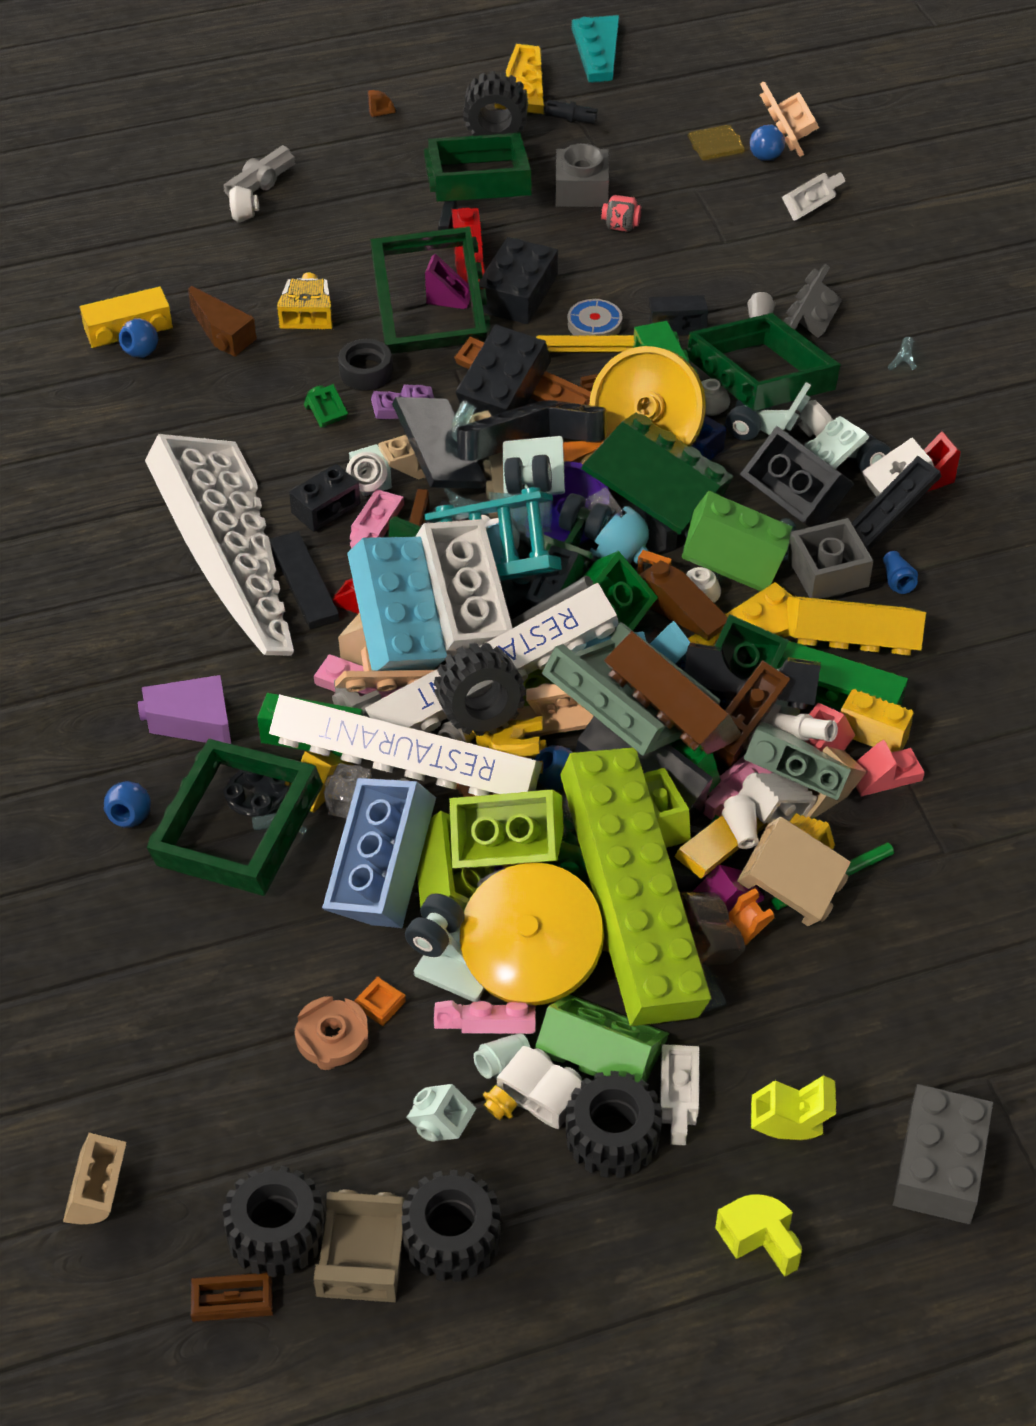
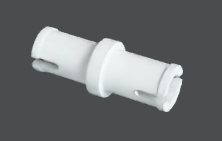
(806, 726)

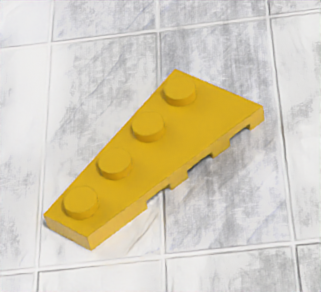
(526, 67)
(764, 610)

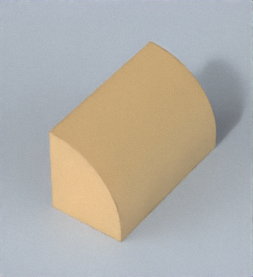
(94, 1180)

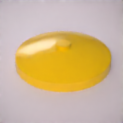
(653, 385)
(532, 933)

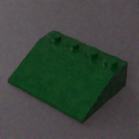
(656, 471)

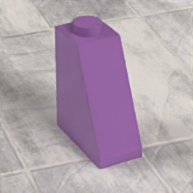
(186, 710)

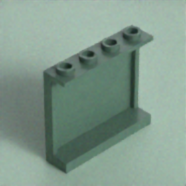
(586, 680)

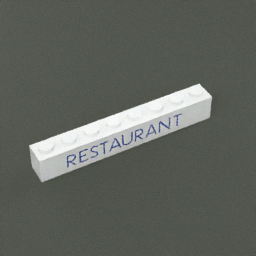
(527, 645)
(403, 748)

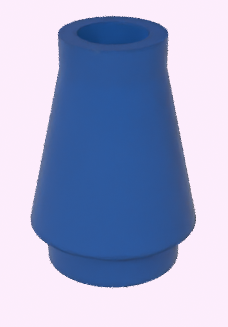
(900, 573)

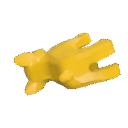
(513, 739)

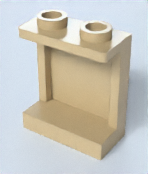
(796, 870)

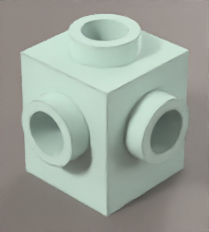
(441, 1112)

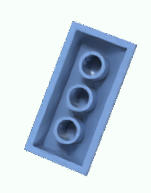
(380, 851)

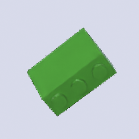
(736, 541)
(599, 1039)

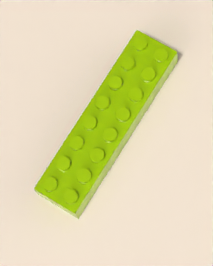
(634, 887)

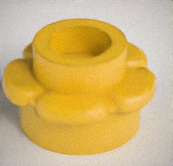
(499, 1103)

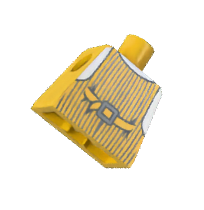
(305, 304)

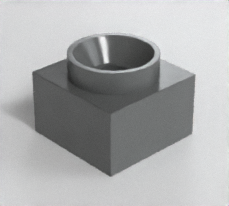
(582, 176)
(830, 559)

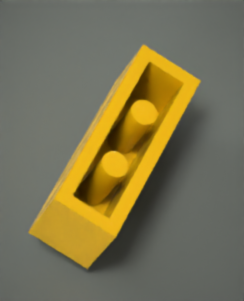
(107, 317)

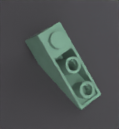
(796, 760)

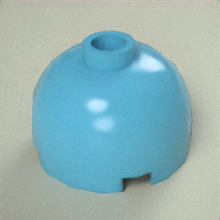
(623, 535)

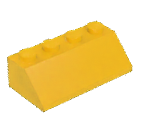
(855, 624)

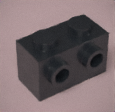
(324, 497)

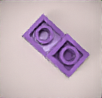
(383, 401)

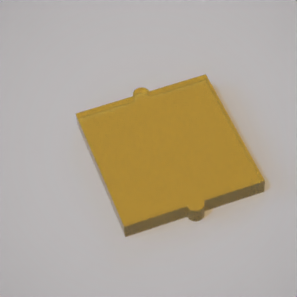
(716, 142)

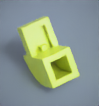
(793, 1112)
(759, 1222)

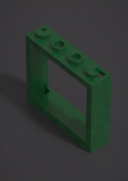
(479, 183)
(423, 242)
(814, 365)
(278, 837)

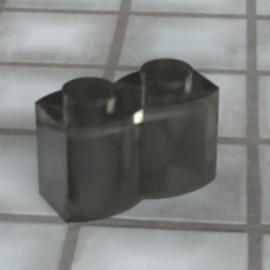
(714, 936)

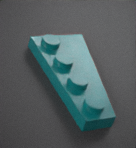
(597, 45)

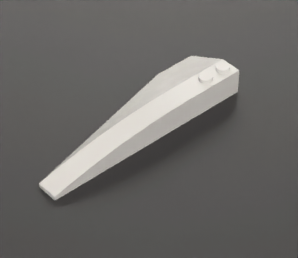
(221, 523)

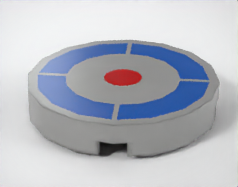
(594, 318)

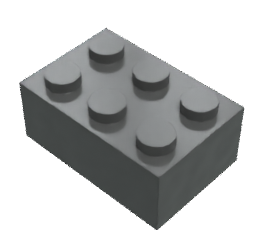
(943, 1154)

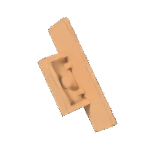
(793, 117)
(382, 680)
(558, 710)

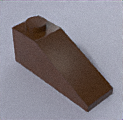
(224, 324)
(683, 600)
(751, 708)

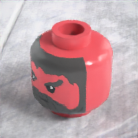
(621, 213)

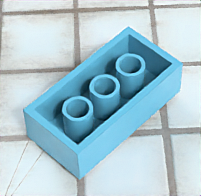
(396, 604)

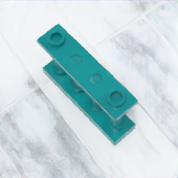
(510, 565)

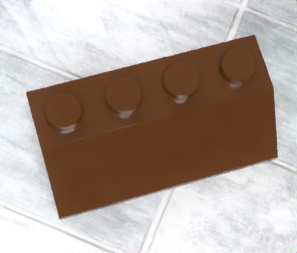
(672, 695)

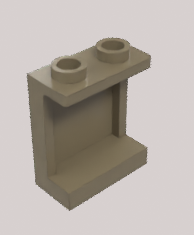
(360, 1247)

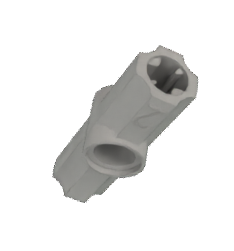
(262, 172)

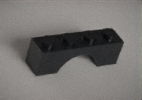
(712, 671)

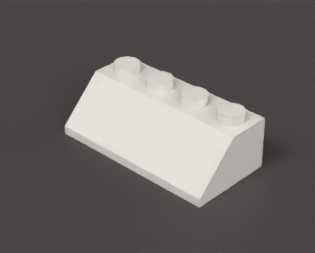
(464, 583)

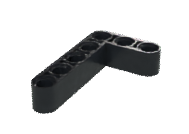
(531, 421)

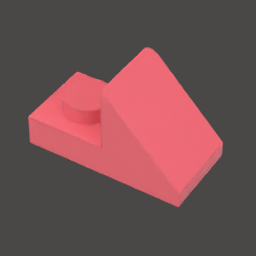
(888, 769)

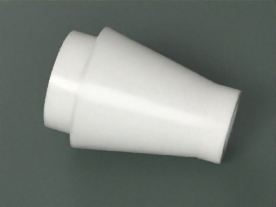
(741, 818)

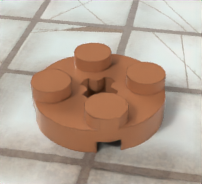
(334, 1050)

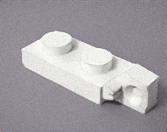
(812, 194)
(679, 1089)

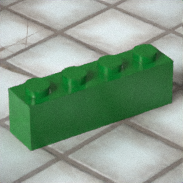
(842, 675)

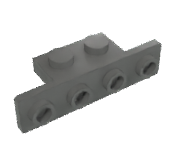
(814, 305)

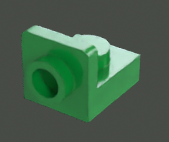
(325, 405)

